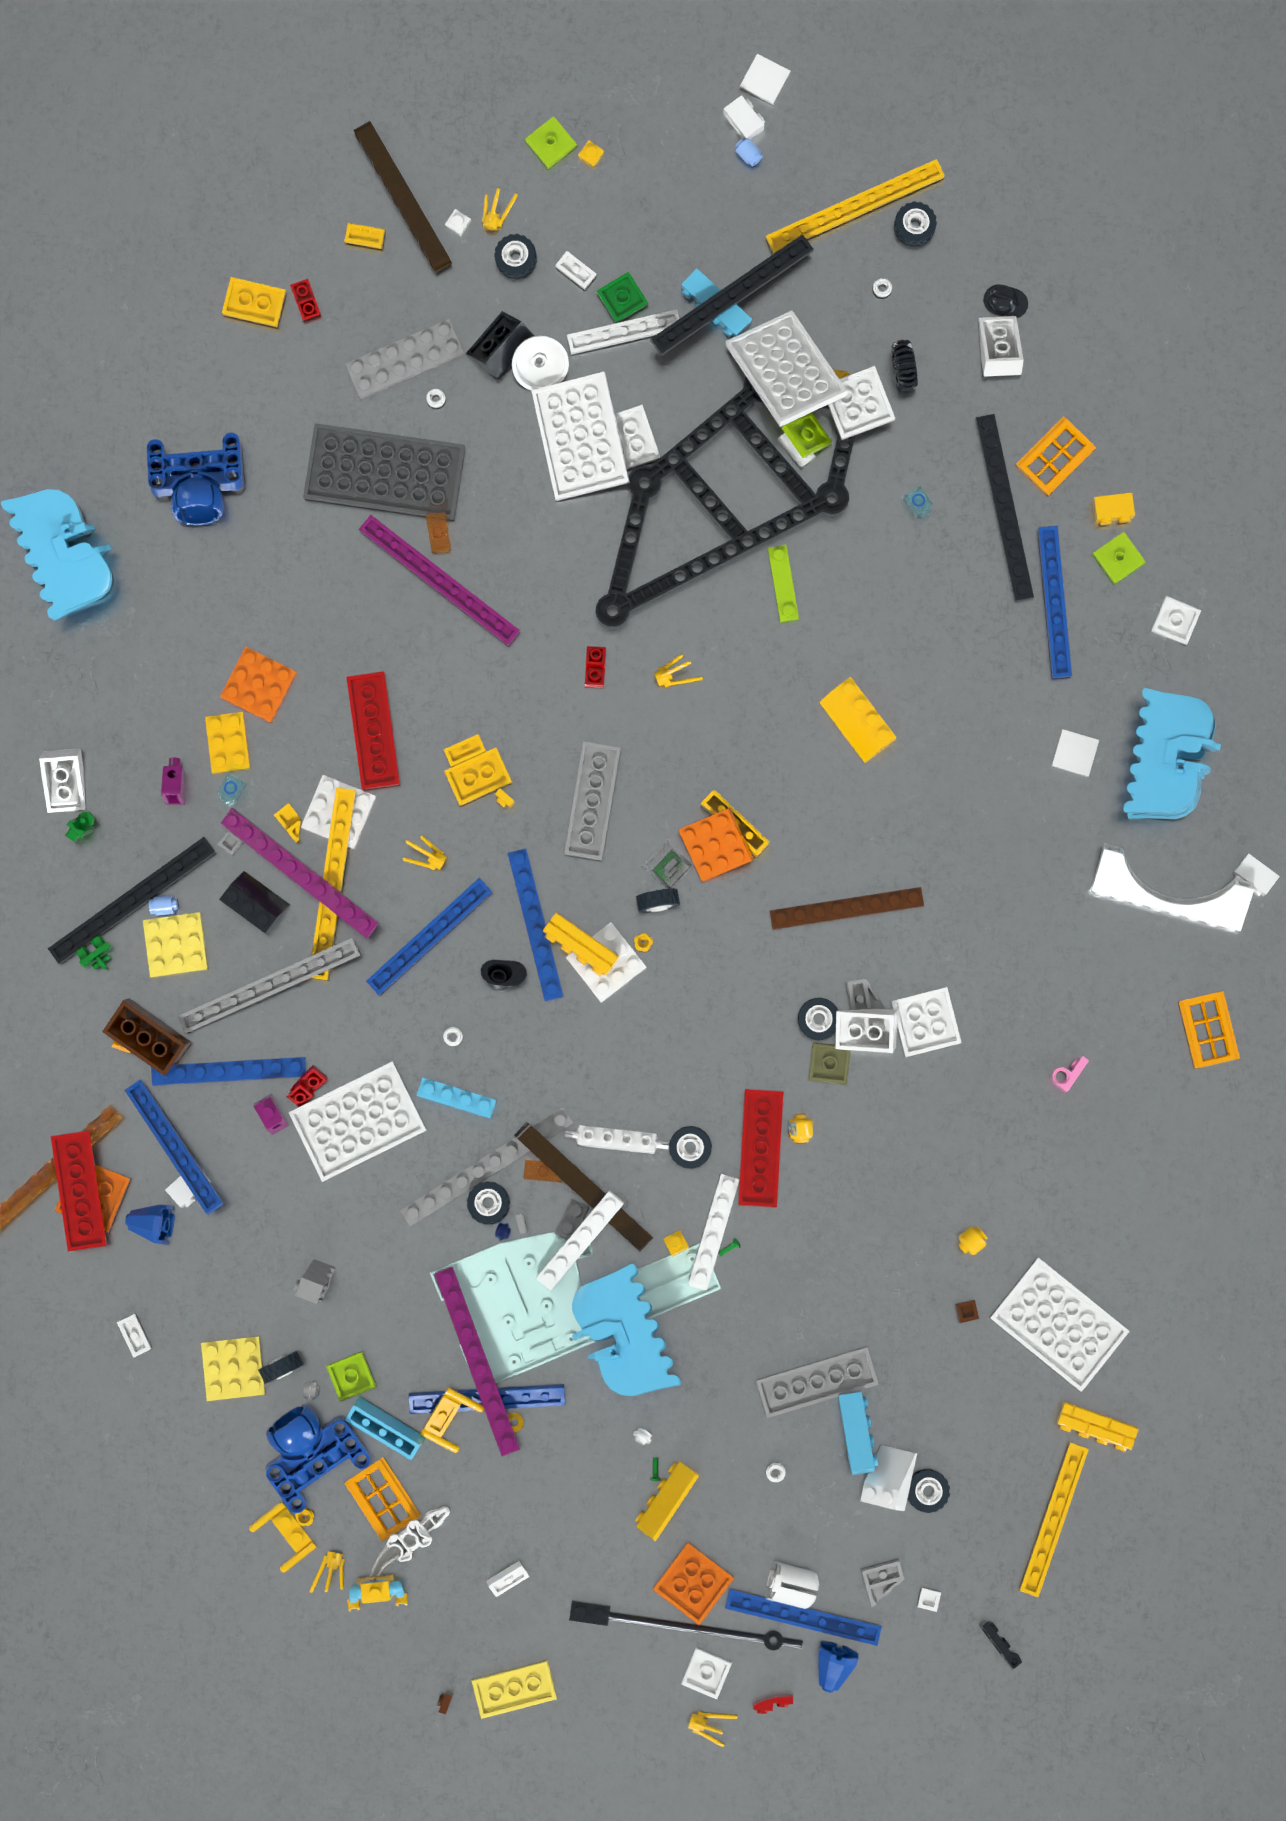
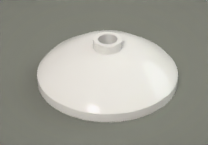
(547, 372)

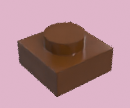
(967, 1311)
(444, 1702)

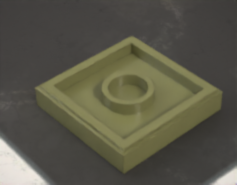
(829, 1064)

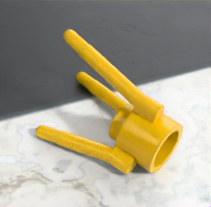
(492, 220)
(664, 675)
(436, 859)
(333, 1561)
(698, 1723)

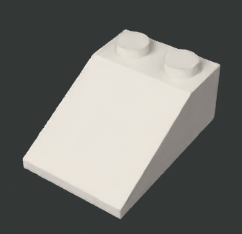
(1000, 346)
(63, 780)
(866, 1030)
(891, 1479)

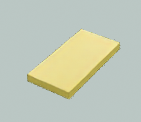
(514, 1689)

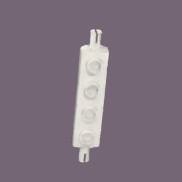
(616, 1139)

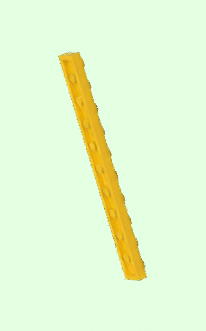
(857, 205)
(334, 869)

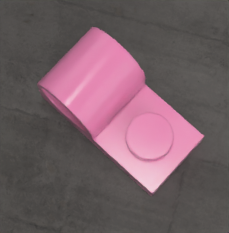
(1077, 1067)

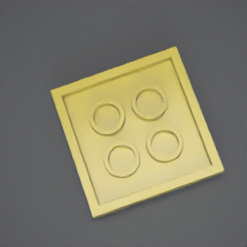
(175, 944)
(232, 1368)

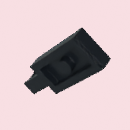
(1001, 1645)

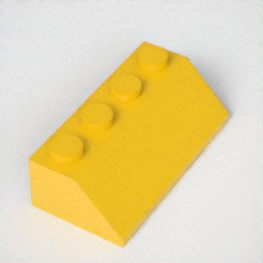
(857, 720)
(667, 1500)

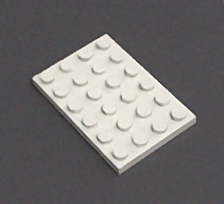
(786, 368)
(580, 436)
(357, 1121)
(1059, 1324)

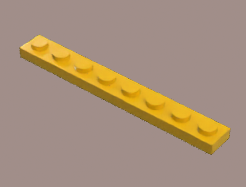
(1053, 1519)

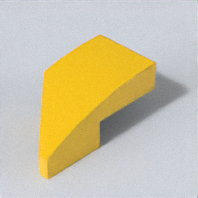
(289, 820)

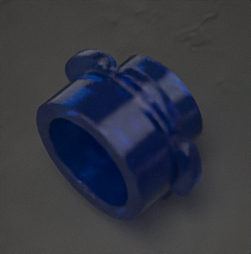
(502, 1231)

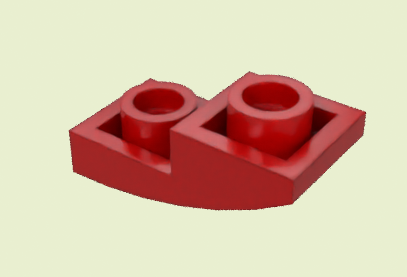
(305, 299)
(595, 667)
(305, 1086)
(766, 1704)

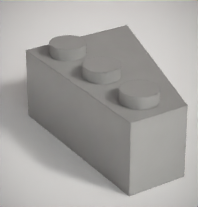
(314, 1282)

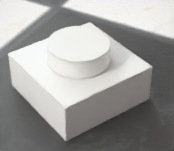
(458, 222)
(929, 1599)

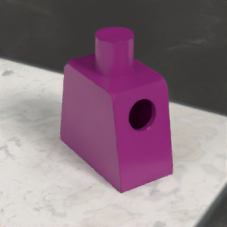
(173, 783)
(270, 1114)

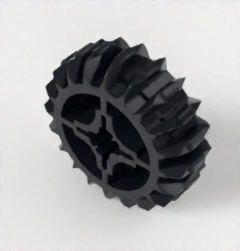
(904, 365)

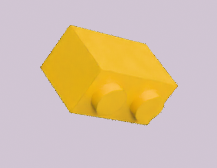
(1113, 508)

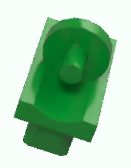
(80, 826)
(87, 958)

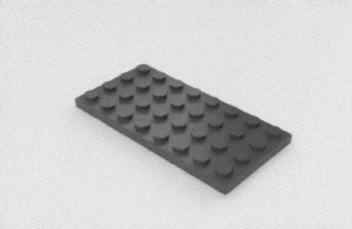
(383, 471)

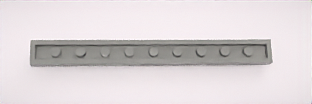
(269, 985)
(481, 1170)

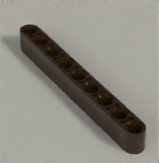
(402, 196)
(580, 1183)

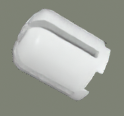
(794, 1576)

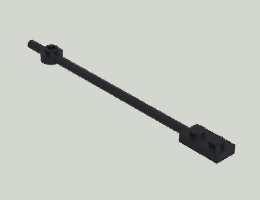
(601, 1614)

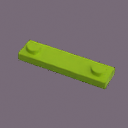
(783, 583)

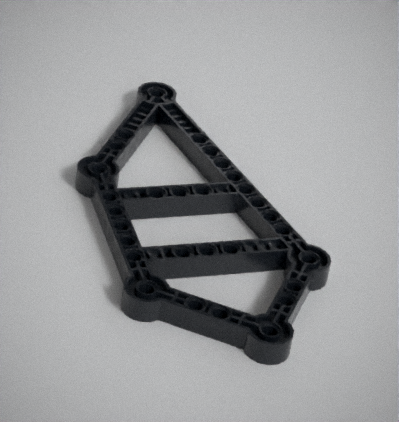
(809, 505)

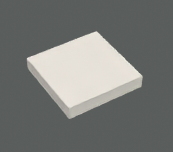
(765, 79)
(1176, 620)
(1075, 753)
(706, 1673)

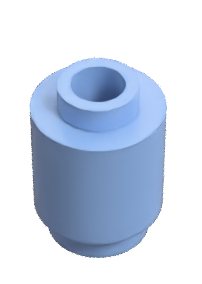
(748, 151)
(163, 905)

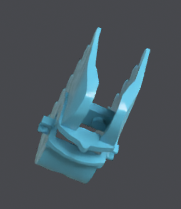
(70, 574)
(1173, 731)
(613, 1309)

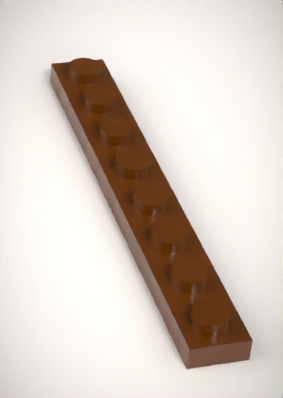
(846, 908)

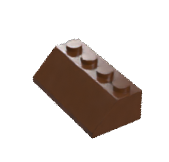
(146, 1036)

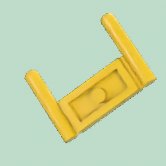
(444, 1414)
(291, 1531)

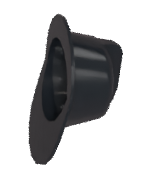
(1005, 301)
(503, 973)

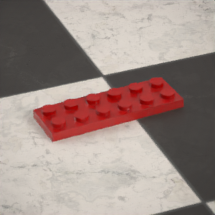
(373, 730)
(760, 1148)
(78, 1190)

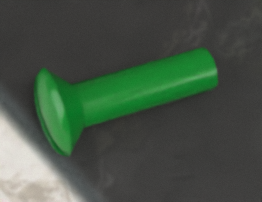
(735, 1243)
(655, 1470)

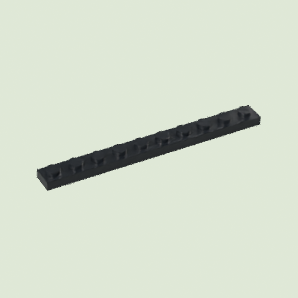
(731, 295)
(1004, 507)
(131, 900)

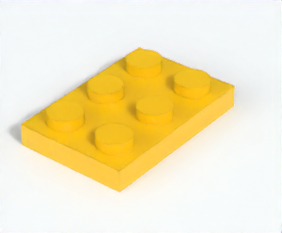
(254, 302)
(227, 742)
(478, 776)

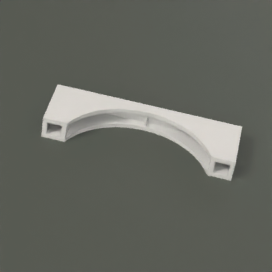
(1220, 908)

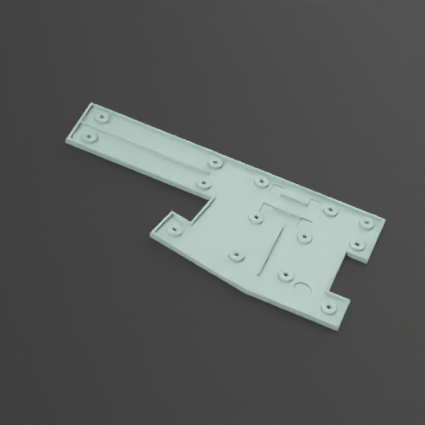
(516, 1295)

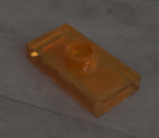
(438, 532)
(539, 1171)

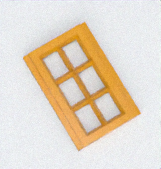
(1043, 443)
(1226, 1025)
(368, 1510)

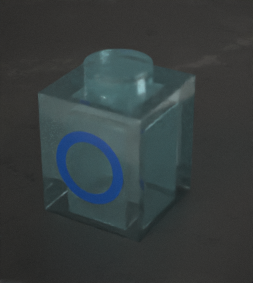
(918, 502)
(231, 789)

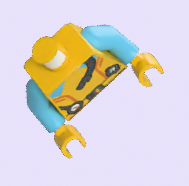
(376, 1589)

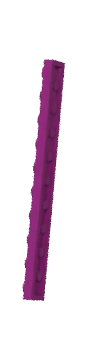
(439, 580)
(300, 873)
(477, 1361)

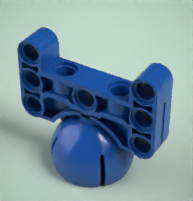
(198, 486)
(304, 1442)

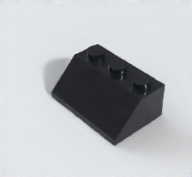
(498, 343)
(254, 902)

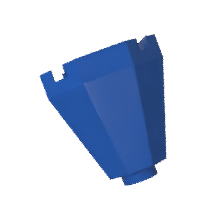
(152, 1223)
(835, 1665)

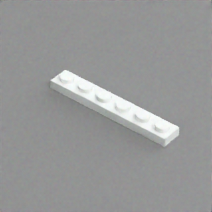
(621, 332)
(713, 1232)
(579, 1240)

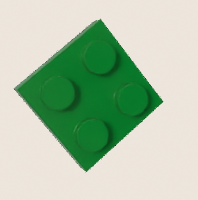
(622, 297)

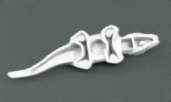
(415, 1535)

